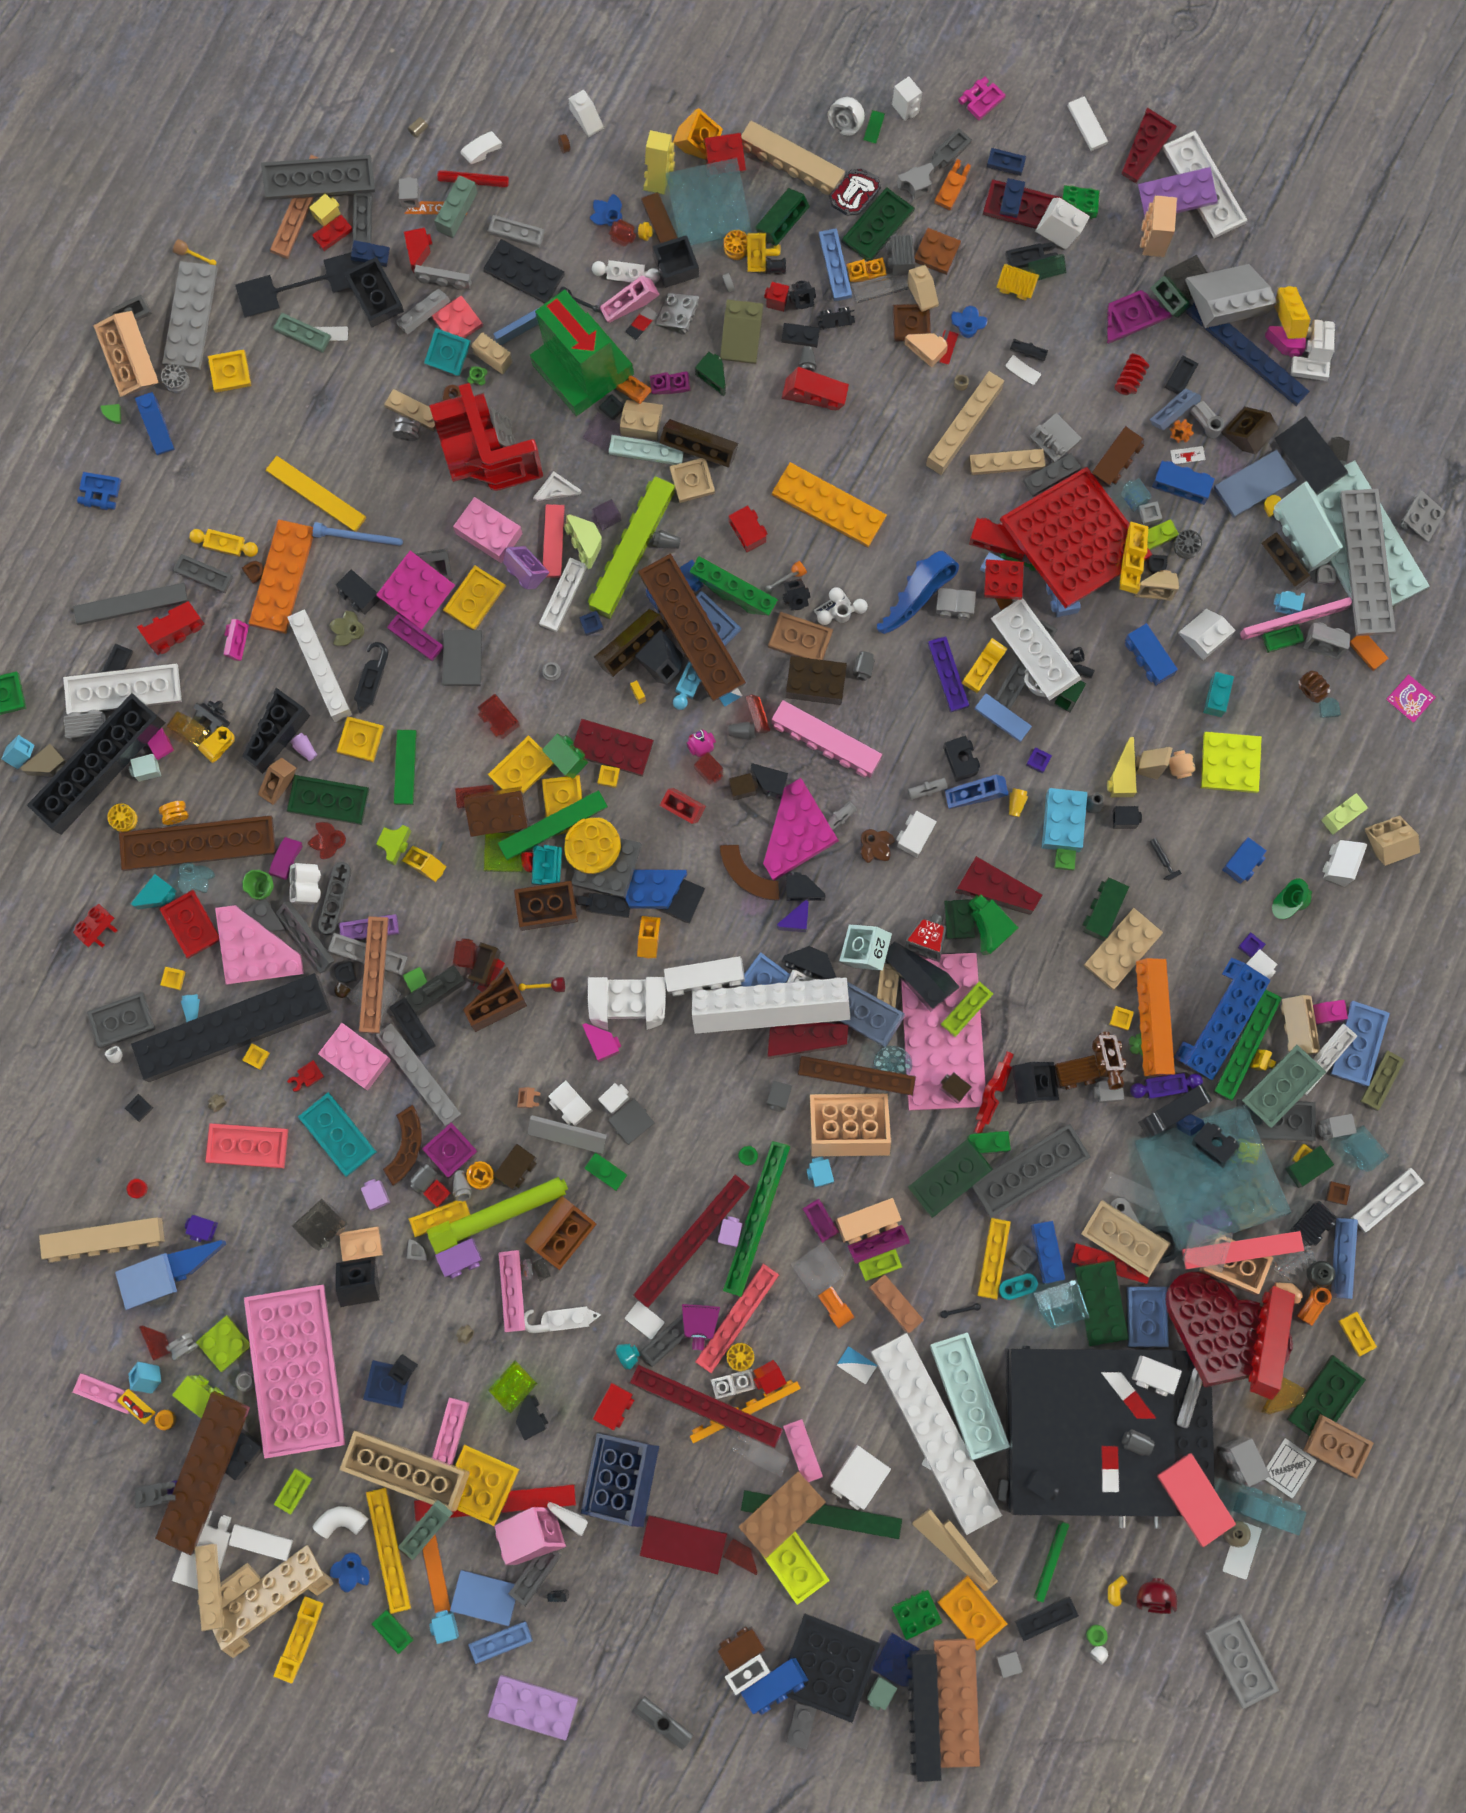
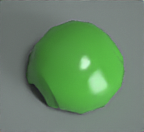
(257, 884)

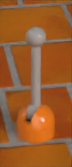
(797, 570)

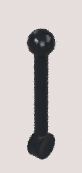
(944, 1314)

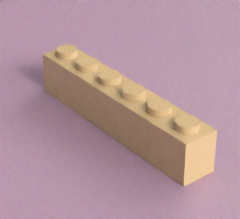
(791, 158)
(965, 423)
(101, 1238)

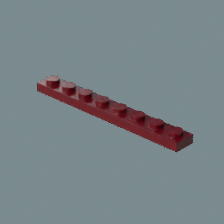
(691, 1241)
(706, 1406)

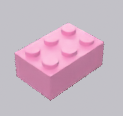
(487, 529)
(354, 1056)

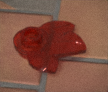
(324, 840)

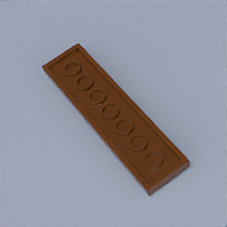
(691, 627)
(197, 843)
(202, 1472)

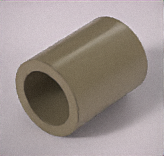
(417, 127)

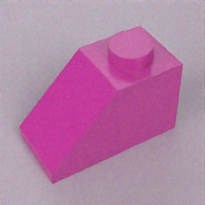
(1279, 339)
(1330, 1012)
(602, 1042)

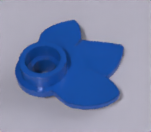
(606, 210)
(968, 321)
(348, 1574)

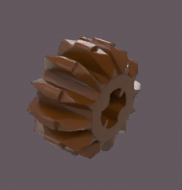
(1314, 686)

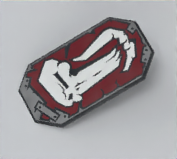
(854, 191)

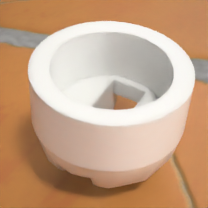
(114, 1054)
(1099, 1654)

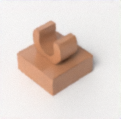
(526, 1097)

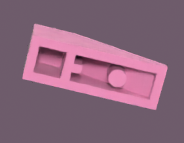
(630, 299)

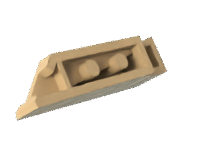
(955, 1547)

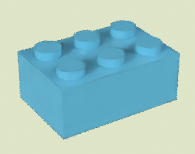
(1064, 819)

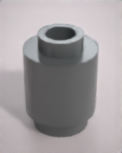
(863, 666)
(423, 1178)
(1138, 1443)

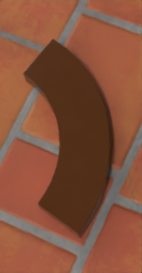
(744, 877)
(409, 1147)

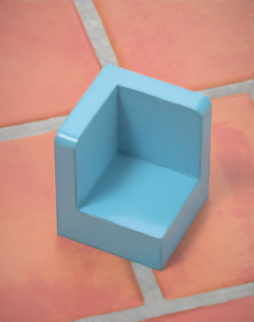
(18, 752)
(144, 1377)

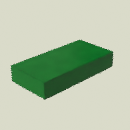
(1283, 638)
(392, 1631)

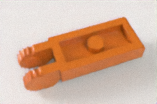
(952, 186)

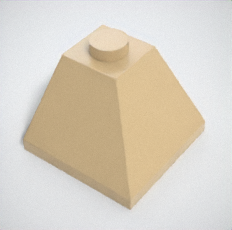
(1159, 586)

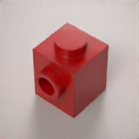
(776, 296)
(769, 1377)

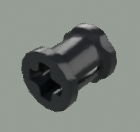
(776, 266)

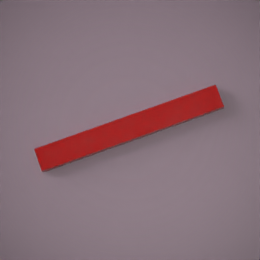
(518, 1500)

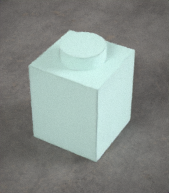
(145, 767)

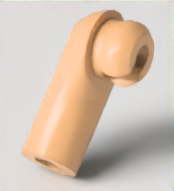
(1290, 1287)

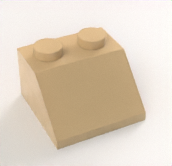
(641, 420)

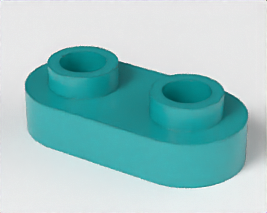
(1018, 1287)

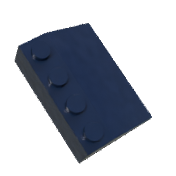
(620, 1480)

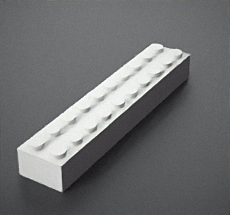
(936, 1434)

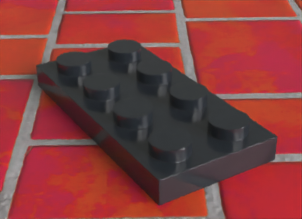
(523, 271)

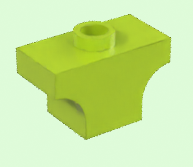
(394, 842)

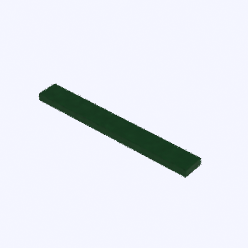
(837, 1517)

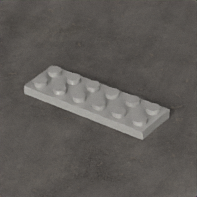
(190, 315)

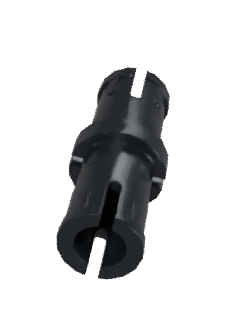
(1029, 349)

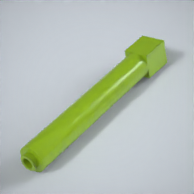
(448, 1234)

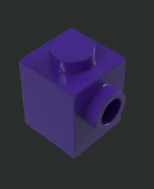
(200, 1228)

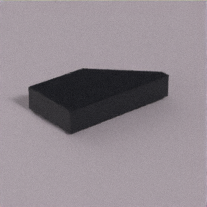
(558, 1596)

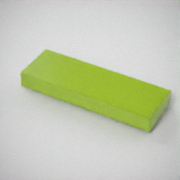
(967, 1009)

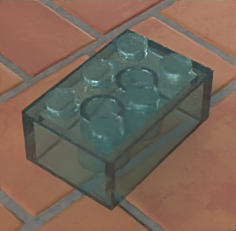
(1270, 1510)

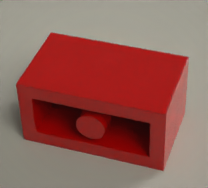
(747, 528)
(682, 805)
(613, 1407)

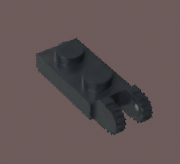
(1022, 256)

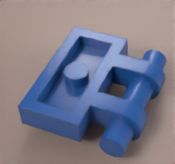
(100, 485)

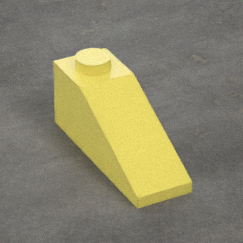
(1123, 779)

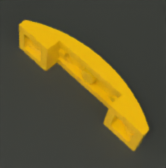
(299, 1640)

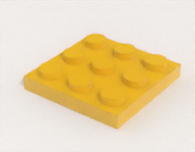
(486, 1486)

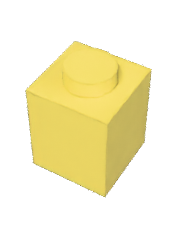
(325, 210)

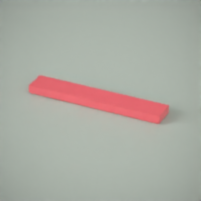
(1261, 1247)
(737, 1318)

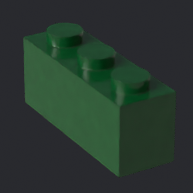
(783, 216)
(1105, 908)

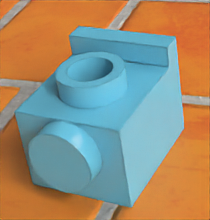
(1289, 602)

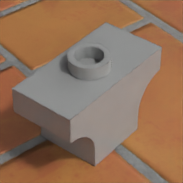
(917, 180)

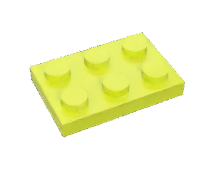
(797, 1568)

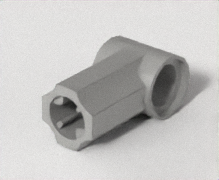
(1206, 418)

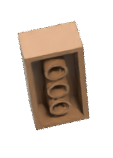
(782, 1514)

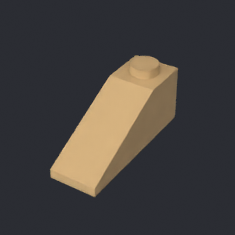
(1153, 762)

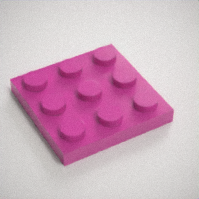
(415, 590)

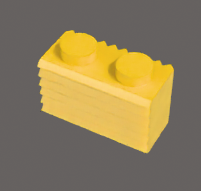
(1017, 282)

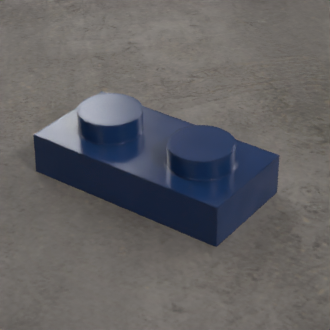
(1006, 161)
(1012, 198)
(366, 251)

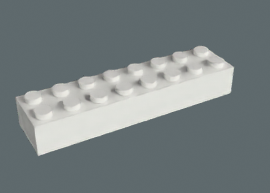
(770, 1005)

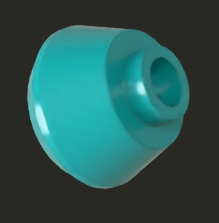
(627, 1355)

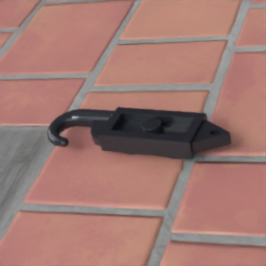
(371, 678)

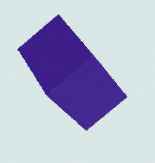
(796, 920)

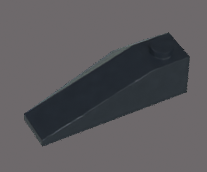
(924, 979)

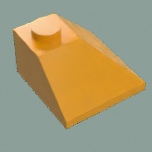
(693, 131)

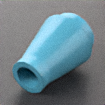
(190, 1006)

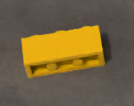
(1292, 312)

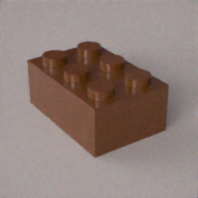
(496, 811)
(545, 905)

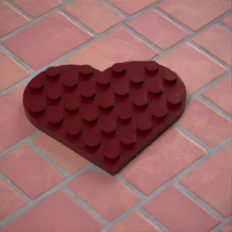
(1215, 1327)

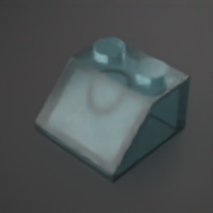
(1062, 1304)

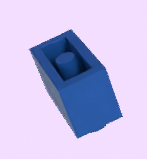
(1244, 860)

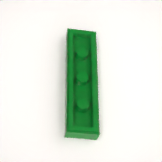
(405, 767)
(1051, 1561)

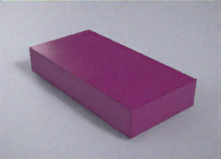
(820, 1220)

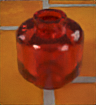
(622, 233)

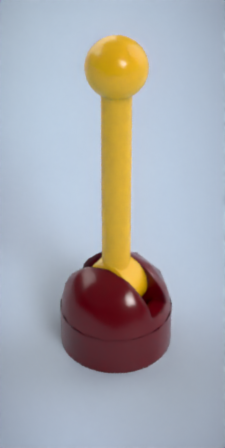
(557, 985)

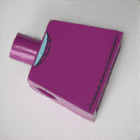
(699, 1323)

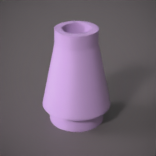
(303, 746)

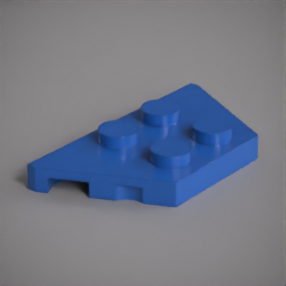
(654, 888)

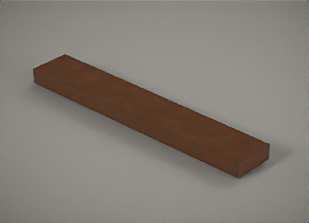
(857, 1075)

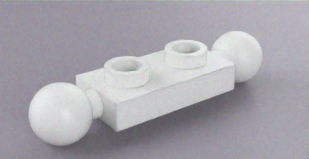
(624, 271)

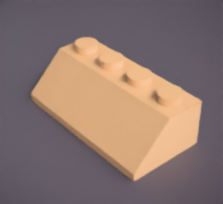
(125, 353)

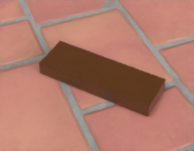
(658, 217)

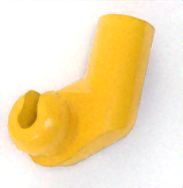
(1114, 1591)

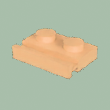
(360, 1244)

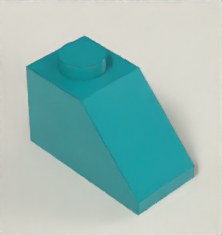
(154, 894)

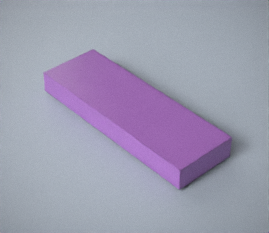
(358, 929)

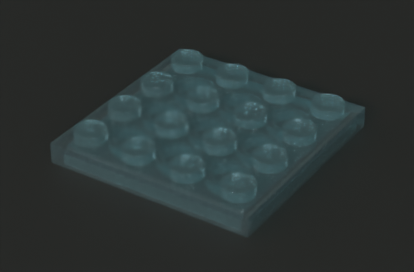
(708, 201)

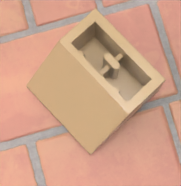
(1393, 840)

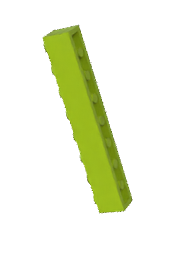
(632, 547)

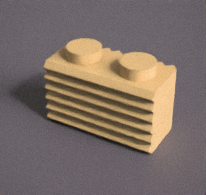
(492, 353)

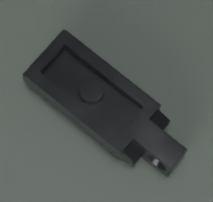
(605, 905)

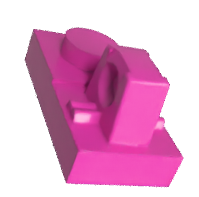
(236, 638)

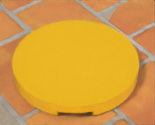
(592, 845)

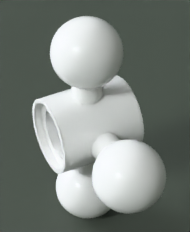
(836, 595)

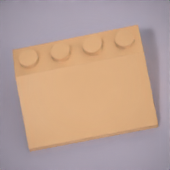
(850, 1125)

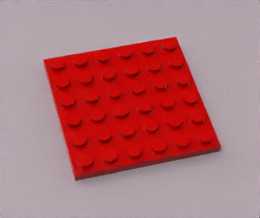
(1072, 536)

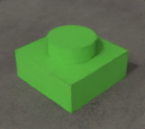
(1065, 859)

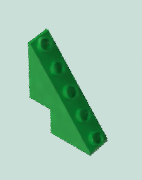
(733, 588)

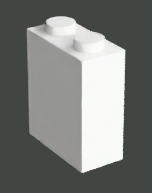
(859, 1478)

